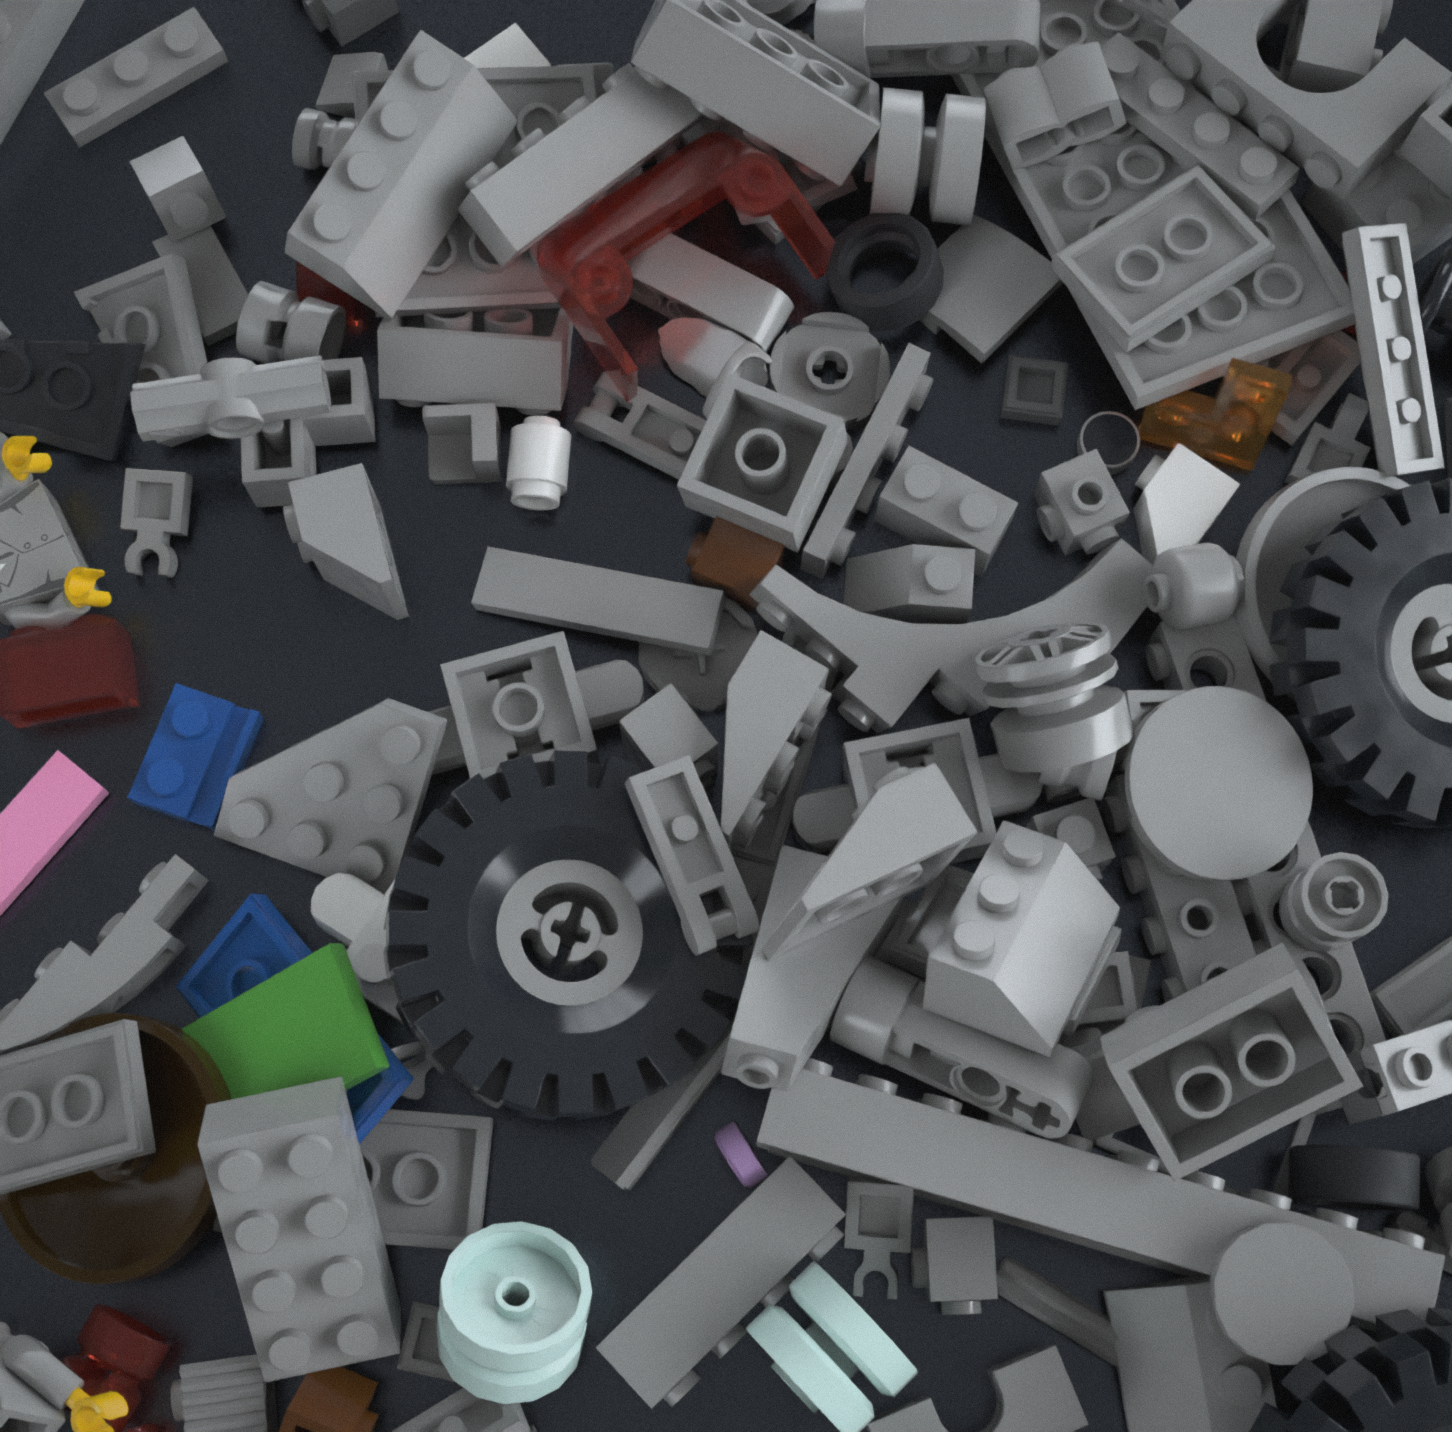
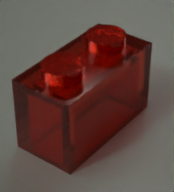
(66, 671)

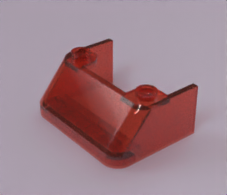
(588, 253)

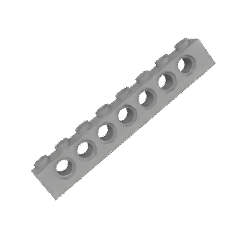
(1342, 988)

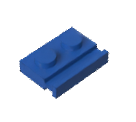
(194, 755)

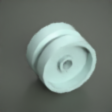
(513, 1312)
(831, 1351)

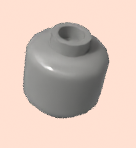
(1194, 586)

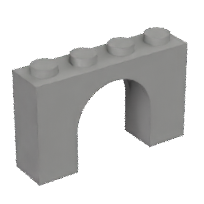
(1329, 135)

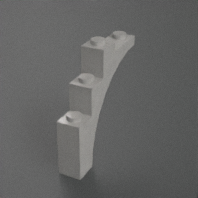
(893, 660)

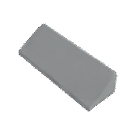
(654, 1120)

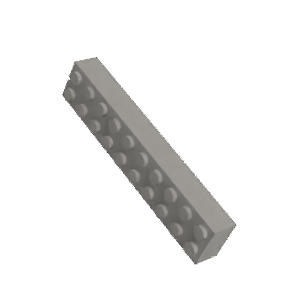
(1066, 1190)

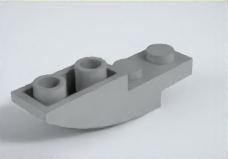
(129, 957)

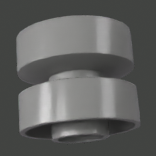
(916, 155)

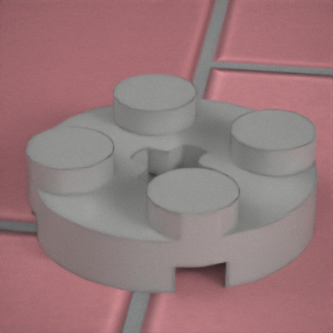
(836, 339)

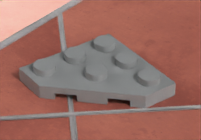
(339, 796)

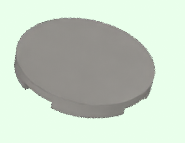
(1217, 784)

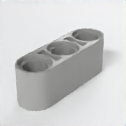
(696, 284)

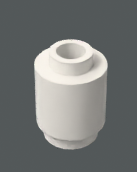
(538, 463)

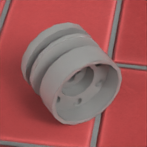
(1054, 697)

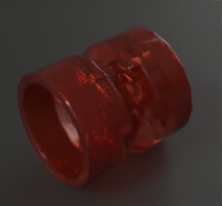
(125, 1347)

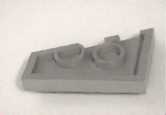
(151, 308)

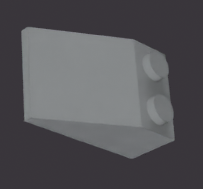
(887, 853)

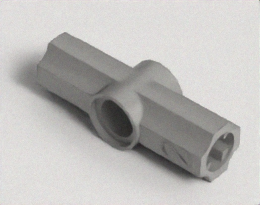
(231, 398)

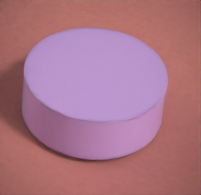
(740, 1155)

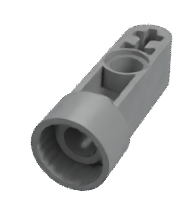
(929, 35)
(887, 1023)

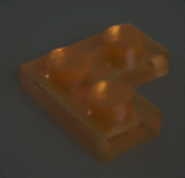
(1224, 427)

